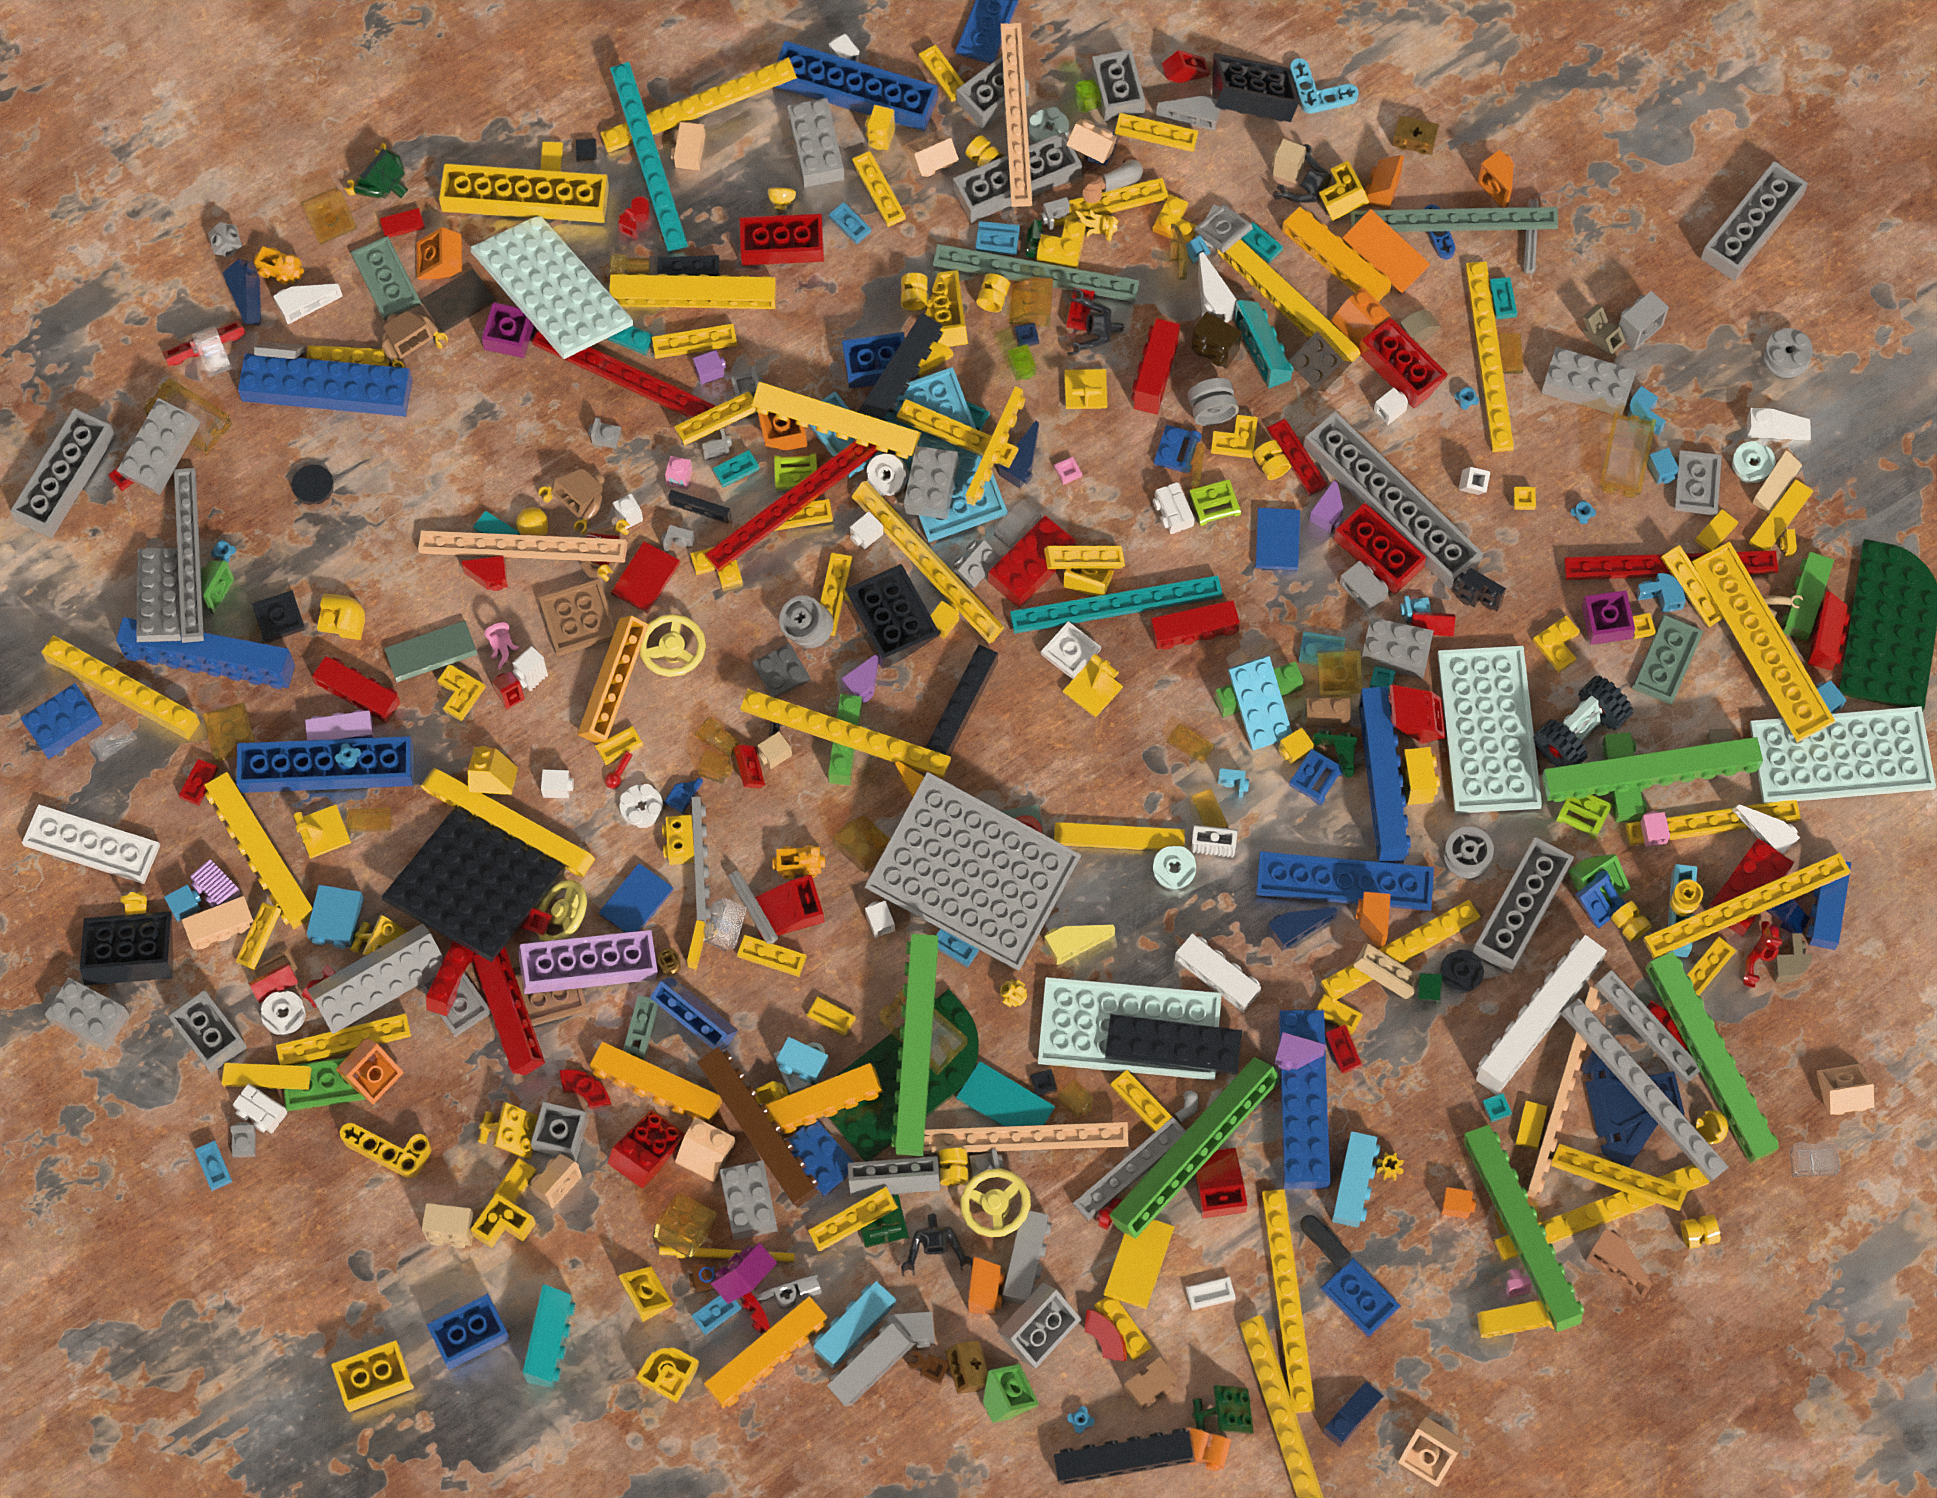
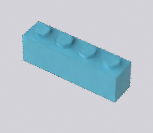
(1680, 873)
(1355, 1178)
(854, 1324)

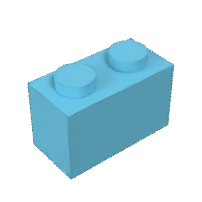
(802, 1061)

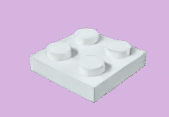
(1070, 650)

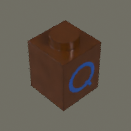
(703, 1276)

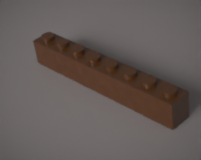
(758, 1127)

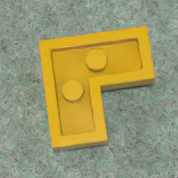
(1172, 214)
(1238, 443)
(728, 576)
(1553, 640)
(465, 691)

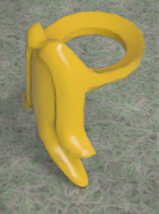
(1100, 224)
(134, 903)

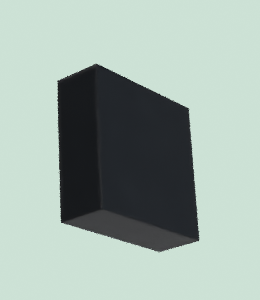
(586, 149)
(1043, 1082)

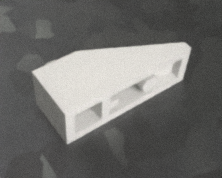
(302, 300)
(1777, 425)
(1767, 828)

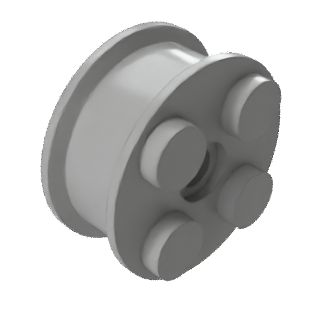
(1788, 353)
(1465, 863)

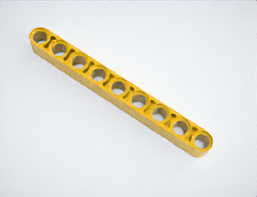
(1284, 296)
(456, 793)

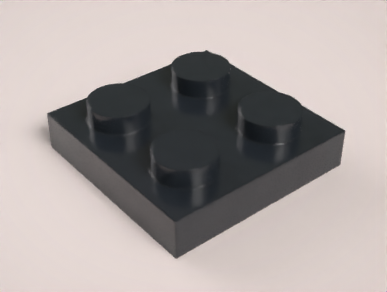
(278, 616)

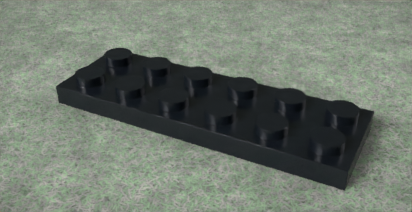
(1173, 1044)

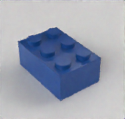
(868, 357)
(61, 721)
(468, 1332)

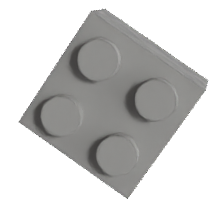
(1642, 319)
(559, 1131)

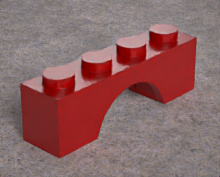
(446, 983)

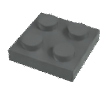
(781, 671)

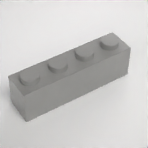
(897, 1175)
(1025, 1258)
(870, 1364)

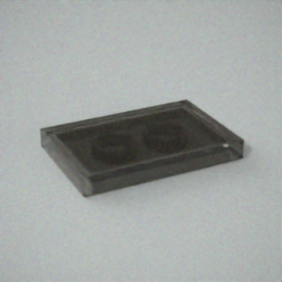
(457, 300)

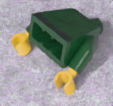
(380, 176)

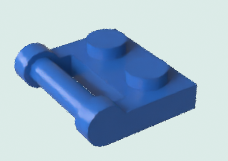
(1171, 445)
(1310, 772)
(1594, 901)

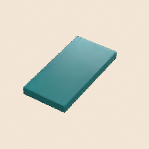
(1003, 1099)

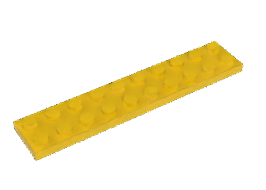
(1763, 642)

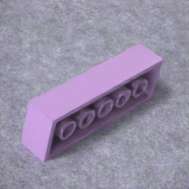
(587, 962)

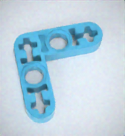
(1317, 97)

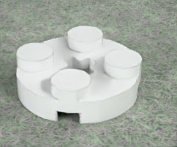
(898, 470)
(645, 794)
(284, 1025)

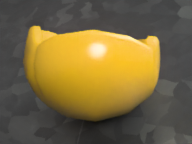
(532, 522)
(1712, 1126)

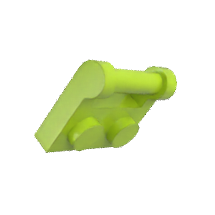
(789, 477)
(1212, 496)
(1588, 807)

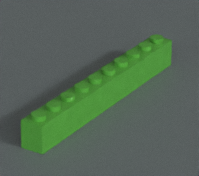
(1652, 769)
(916, 1045)
(1712, 1057)
(1194, 1147)
(1523, 1228)

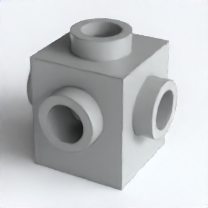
(225, 239)

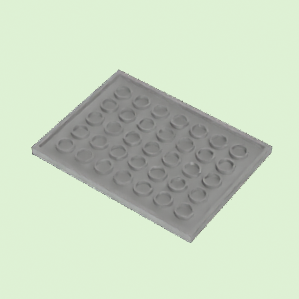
(973, 871)

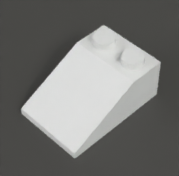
(1214, 293)

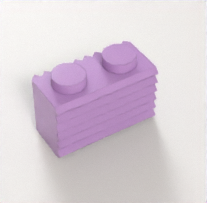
(214, 884)

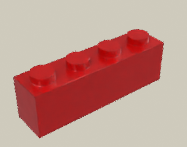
(1194, 625)
(356, 689)

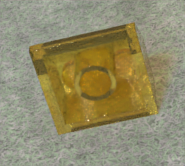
(328, 215)
(1031, 302)
(861, 842)

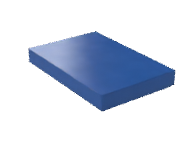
(1277, 539)
(636, 900)
(1360, 1297)

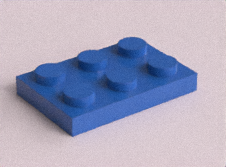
(821, 1155)

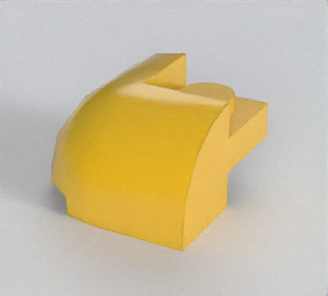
(341, 616)
(668, 1372)

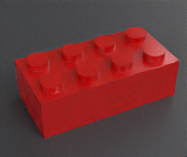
(781, 239)
(1155, 366)
(1380, 547)
(1025, 566)
(1757, 868)

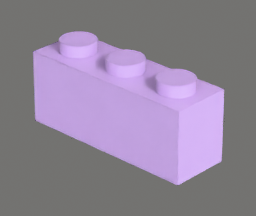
(340, 726)

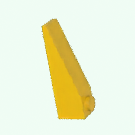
(947, 308)

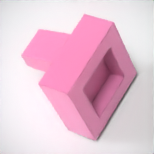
(1517, 1284)

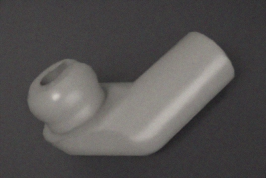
(1190, 1107)

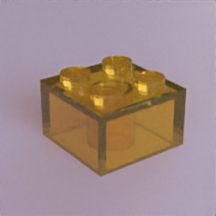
(1339, 671)
(227, 728)
(684, 1225)

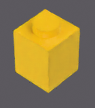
(945, 618)
(1295, 746)

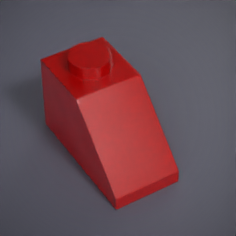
(1184, 67)
(487, 572)
(508, 689)

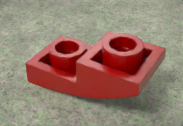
(759, 1318)

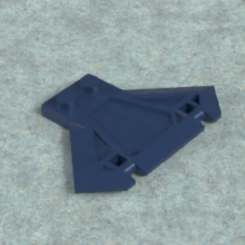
(1620, 1113)

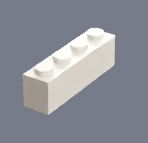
(1218, 973)

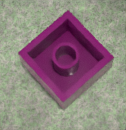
(507, 331)
(1608, 617)
(743, 1272)

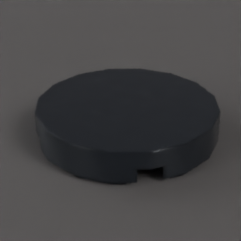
(312, 484)
(1462, 971)

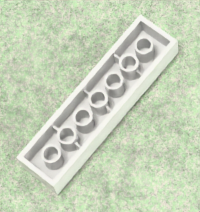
(1540, 1015)

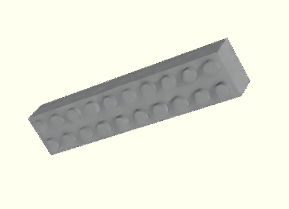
(1392, 497)

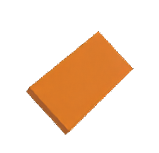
(1386, 251)

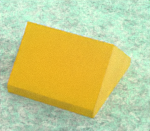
(1088, 581)
(645, 1292)

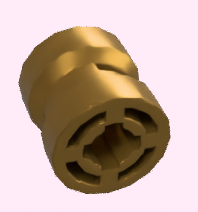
(670, 966)

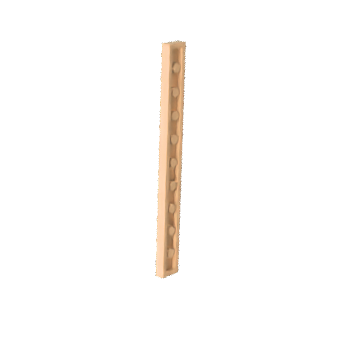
(1016, 115)
(522, 546)
(1561, 1103)
(1028, 1137)

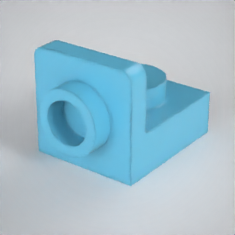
(1411, 605)
(1234, 778)

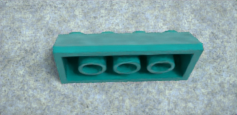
(1262, 343)
(548, 1337)

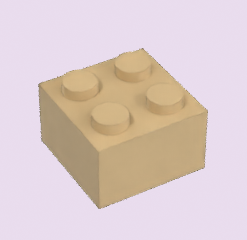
(448, 1225)

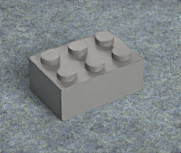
(1118, 84)
(985, 95)
(931, 482)
(1397, 647)
(87, 1014)
(207, 1031)
(748, 1200)
(1039, 1325)

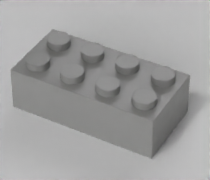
(815, 142)
(1588, 381)
(158, 446)

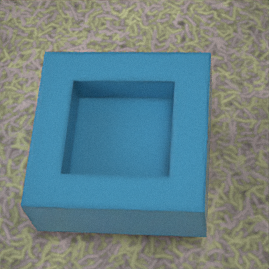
(1196, 247)

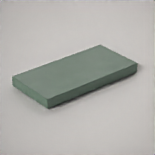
(385, 278)
(431, 651)
(1667, 659)

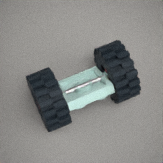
(1599, 704)

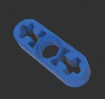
(1437, 240)

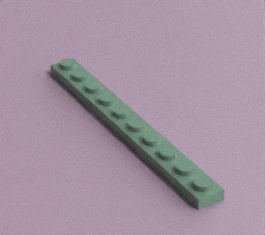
(1466, 219)
(1021, 270)

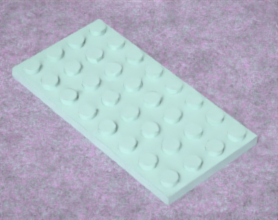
(551, 286)
(1489, 729)
(1849, 758)
(1079, 1016)

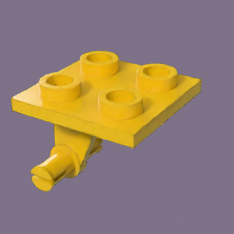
(1085, 389)
(1093, 686)
(322, 831)
(383, 933)
(512, 1131)

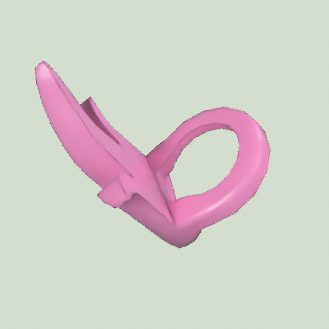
(500, 640)

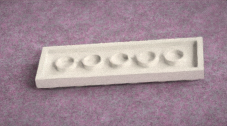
(91, 844)

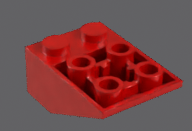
(1417, 713)
(792, 906)
(645, 1149)
(1221, 1185)

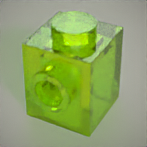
(1087, 95)
(1022, 362)

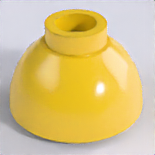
(781, 197)

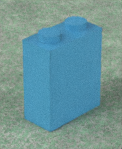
(335, 916)

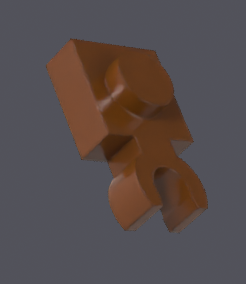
(931, 1368)

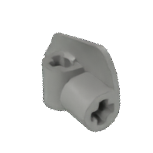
(804, 1286)

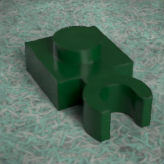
(1033, 237)

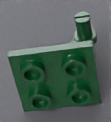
(1344, 746)
(887, 1228)
(1231, 1409)

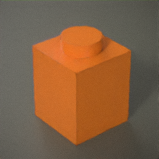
(1458, 1203)

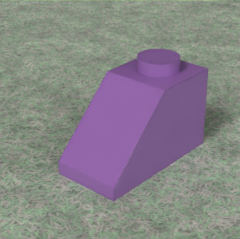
(1329, 510)
(862, 679)
(1297, 1052)

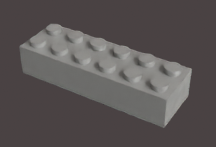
(988, 187)
(1754, 221)
(62, 473)
(1523, 905)
(377, 978)

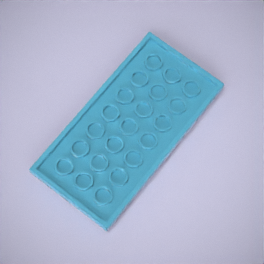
(944, 395)

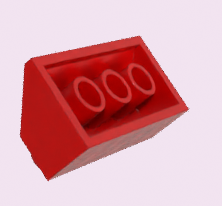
(1402, 362)

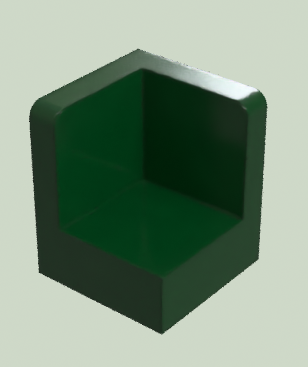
(1430, 987)

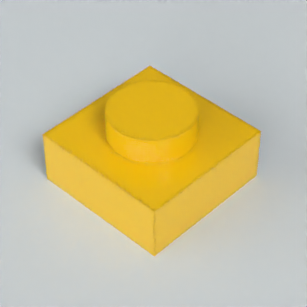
(1524, 498)
(1788, 543)
(1643, 626)

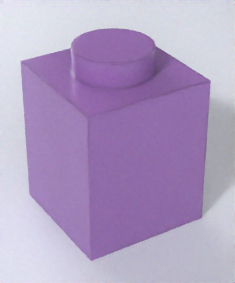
(709, 367)

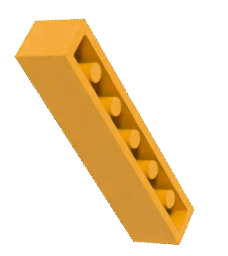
(1334, 254)
(613, 679)
(655, 1083)
(825, 1098)
(766, 1352)

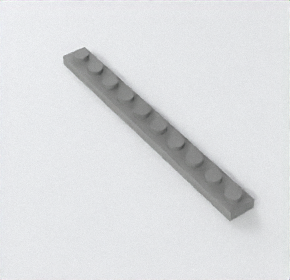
(188, 555)
(1644, 1090)

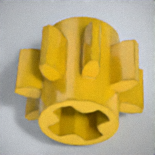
(1013, 993)
(1386, 1171)

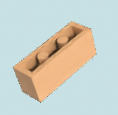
(218, 923)

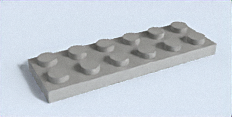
(158, 595)

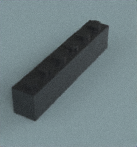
(901, 367)
(963, 701)
(1124, 1457)

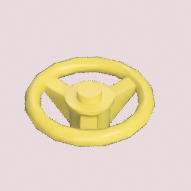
(672, 646)
(565, 911)
(995, 1202)

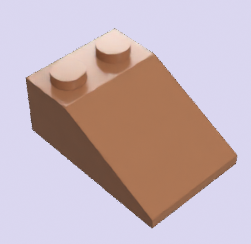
(1618, 1262)

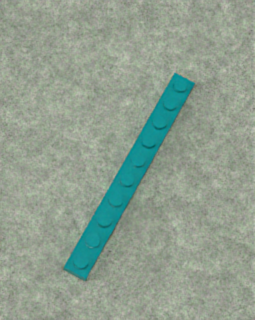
(649, 157)
(1116, 604)

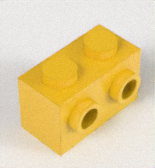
(880, 127)
(679, 839)

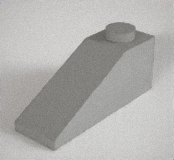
(1193, 111)

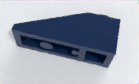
(245, 289)
(1022, 465)
(1297, 925)
(1352, 1414)

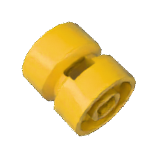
(982, 152)
(914, 291)
(993, 292)
(1270, 458)
(1686, 897)
(1632, 923)
(952, 1163)
(1700, 1231)

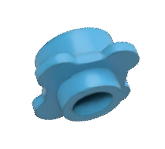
(1466, 392)
(1583, 506)
(223, 546)
(352, 759)
(1080, 1426)

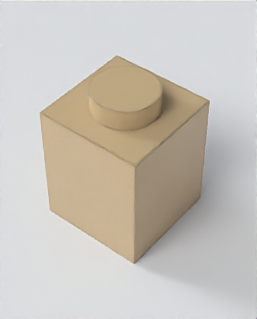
(774, 750)

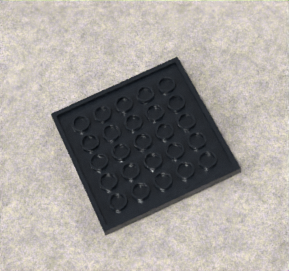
(473, 883)

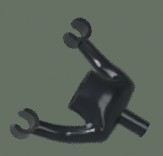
(1314, 182)
(1096, 324)
(934, 1242)

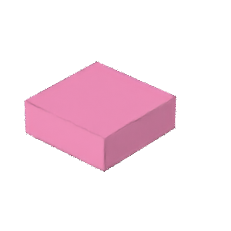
(1067, 470)

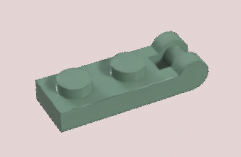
(641, 1026)

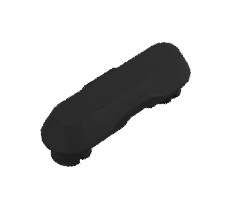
(1325, 1240)

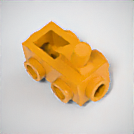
(285, 269)
(804, 861)

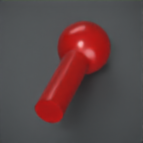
(613, 779)

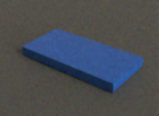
(983, 29)

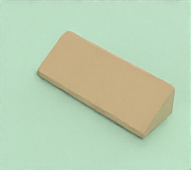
(1777, 482)
(1387, 971)

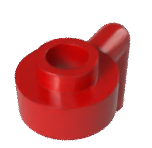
(1103, 1215)

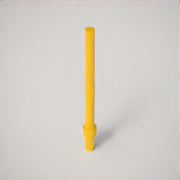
(723, 1253)

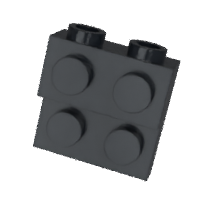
(1475, 588)

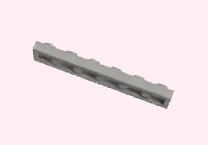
(700, 853)
(1648, 1026)
(1129, 1169)

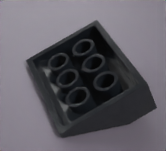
(1253, 88)
(891, 615)
(127, 948)

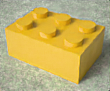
(372, 1376)

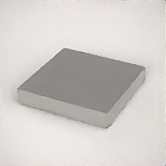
(1223, 228)
(279, 350)

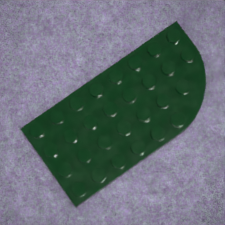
(1890, 628)
(870, 1123)

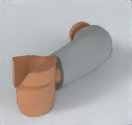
(1123, 176)

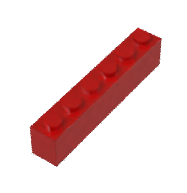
(509, 1013)

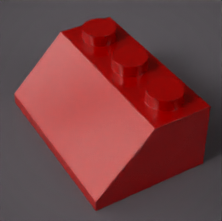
(1828, 632)

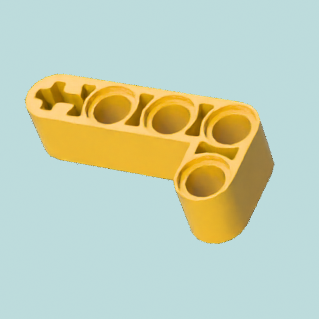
(382, 1147)
(1512, 1319)

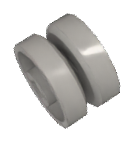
(1213, 401)
(806, 621)

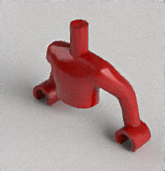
(1766, 949)

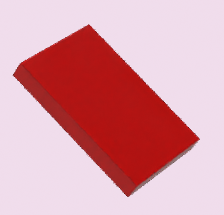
(645, 577)

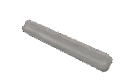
(1530, 244)
(753, 907)

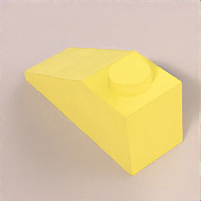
(1073, 940)

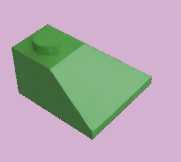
(215, 583)
(1587, 869)
(1008, 1393)

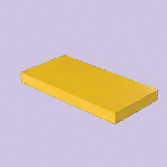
(1139, 1264)

